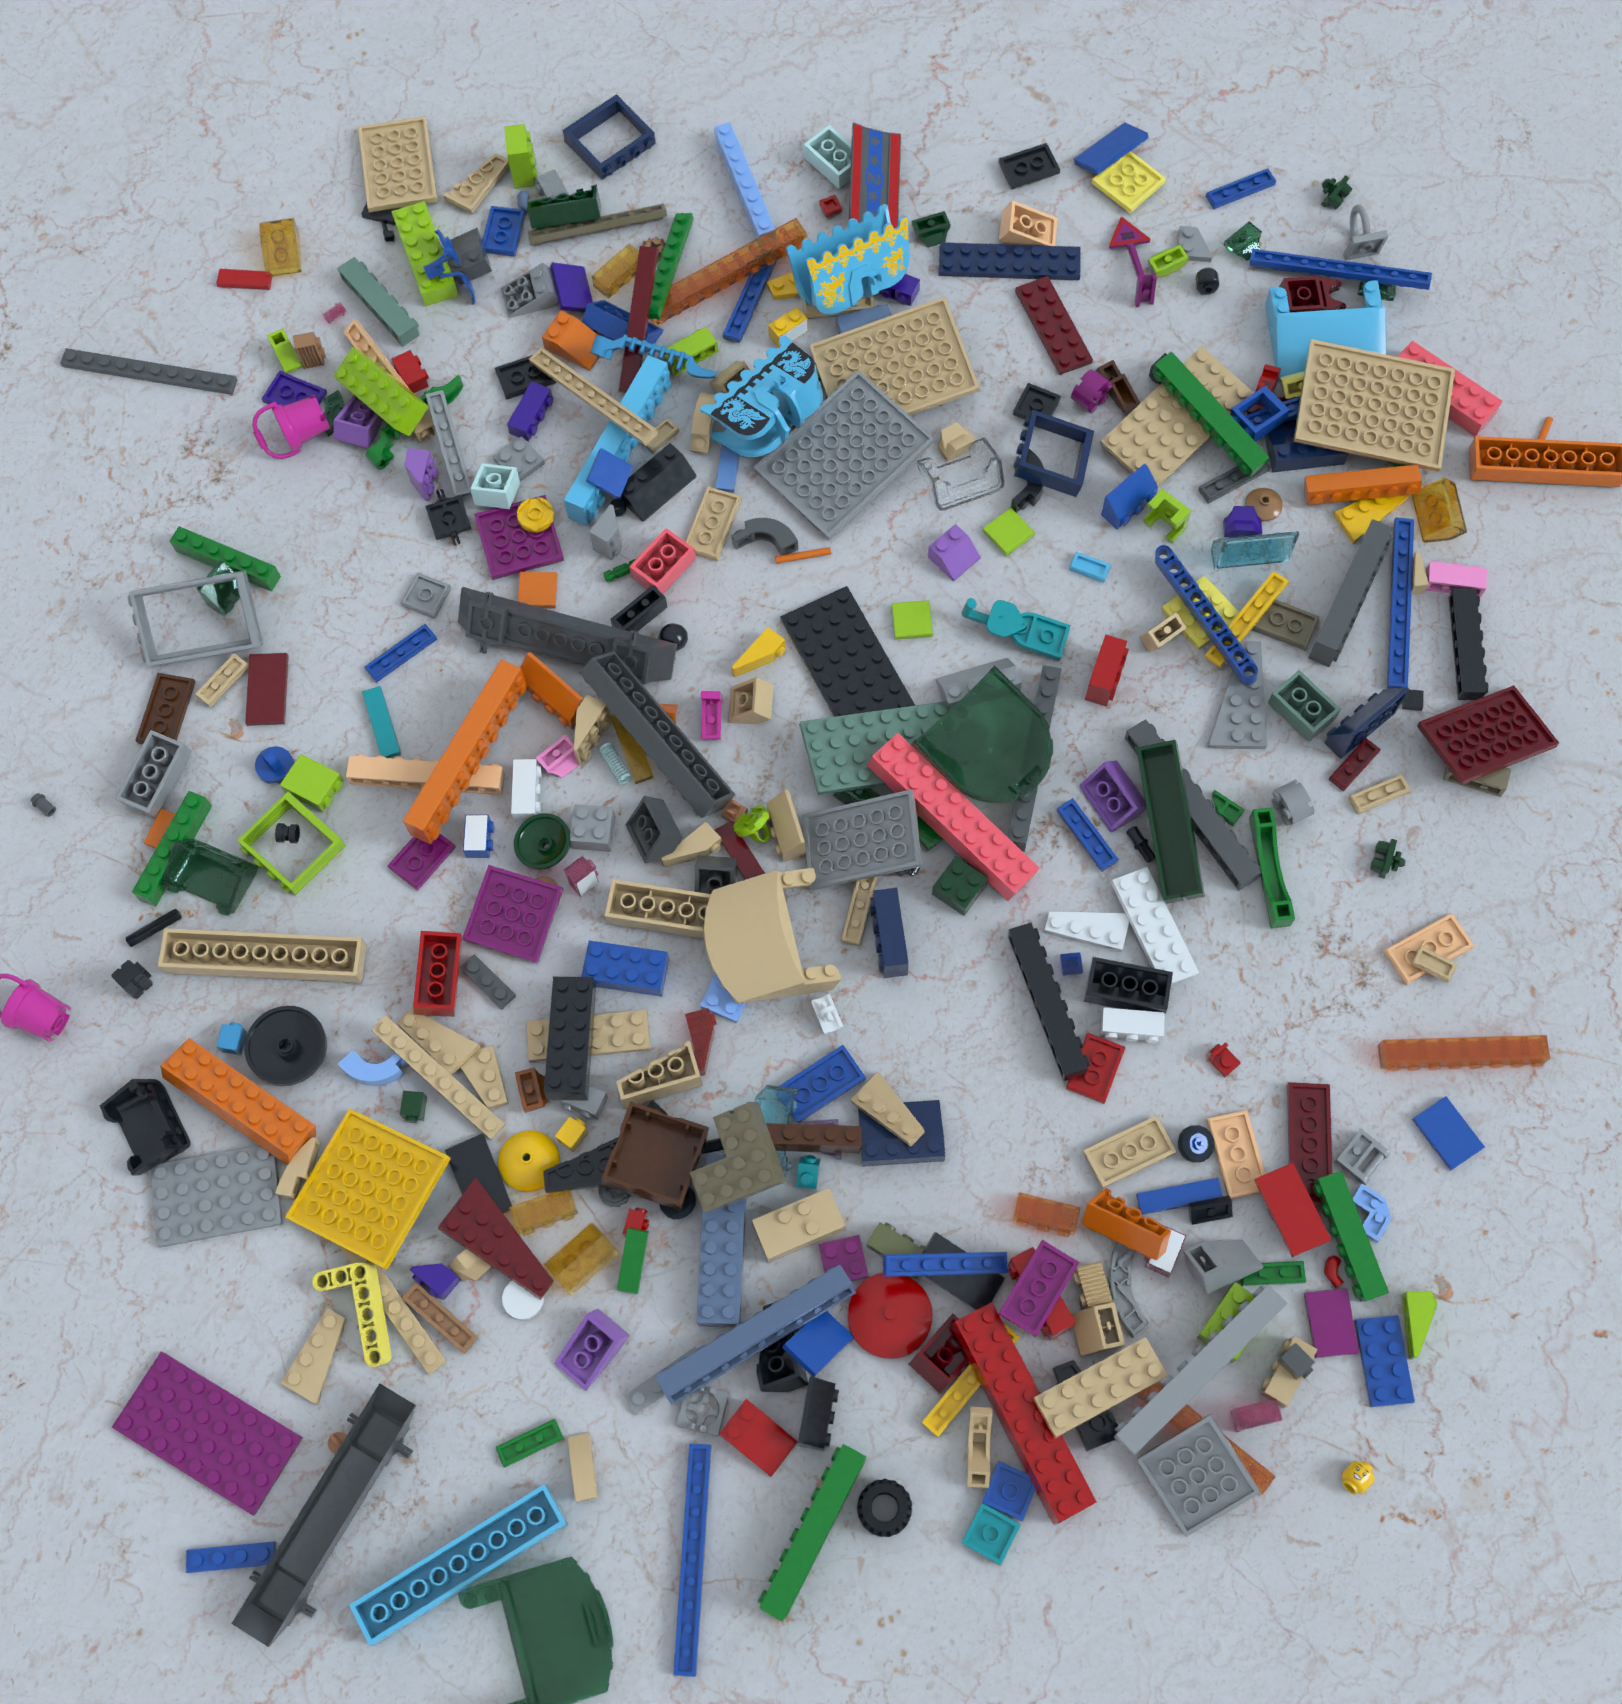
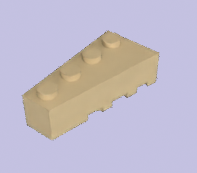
(661, 1078)

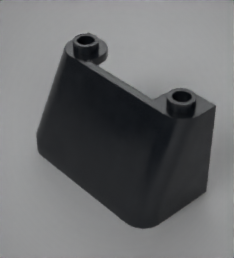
(147, 1122)

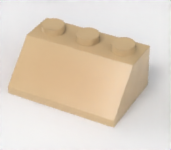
(785, 827)

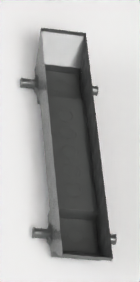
(559, 635)
(290, 1574)

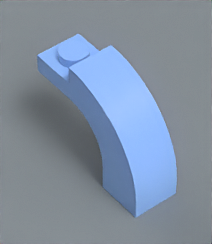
(372, 1074)

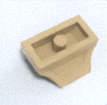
(955, 441)
(469, 1266)

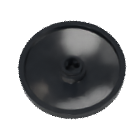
(285, 1045)

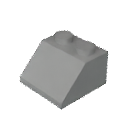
(606, 535)

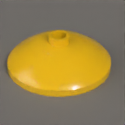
(527, 1175)

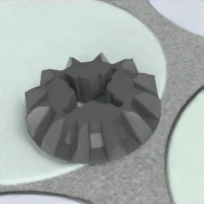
(607, 1197)

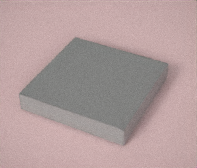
(426, 595)

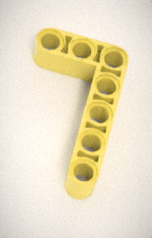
(363, 1305)

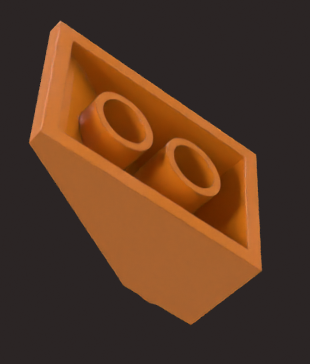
(570, 340)

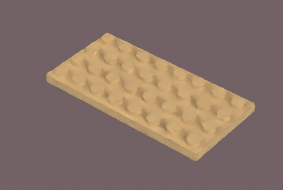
(1162, 430)

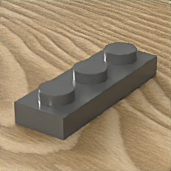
(488, 982)

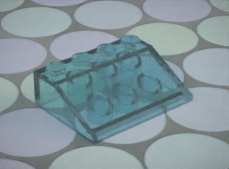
(1253, 549)

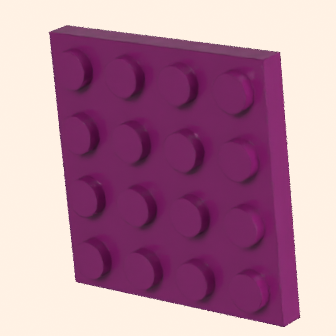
(512, 548)
(512, 914)

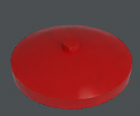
(890, 1316)

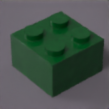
(959, 886)

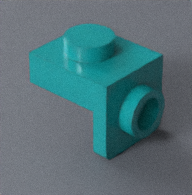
(807, 1172)

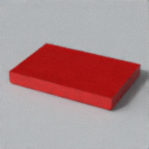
(1104, 1061)

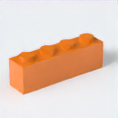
(1126, 1225)

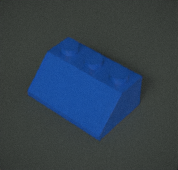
(1129, 497)

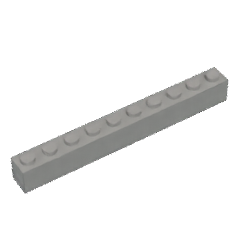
(1200, 1370)

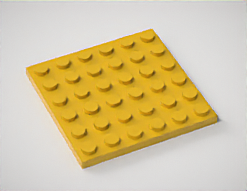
(368, 1188)

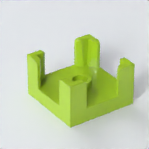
(1169, 510)

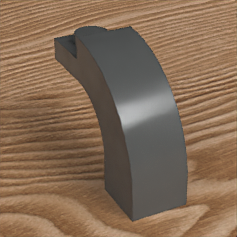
(767, 530)

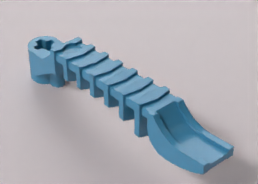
(605, 347)

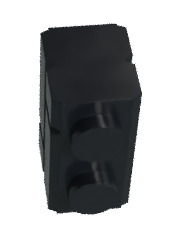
(133, 978)

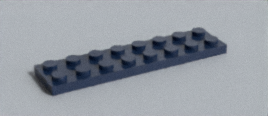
(1009, 261)

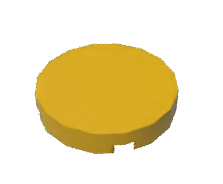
(535, 514)

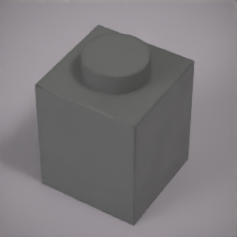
(1297, 1362)

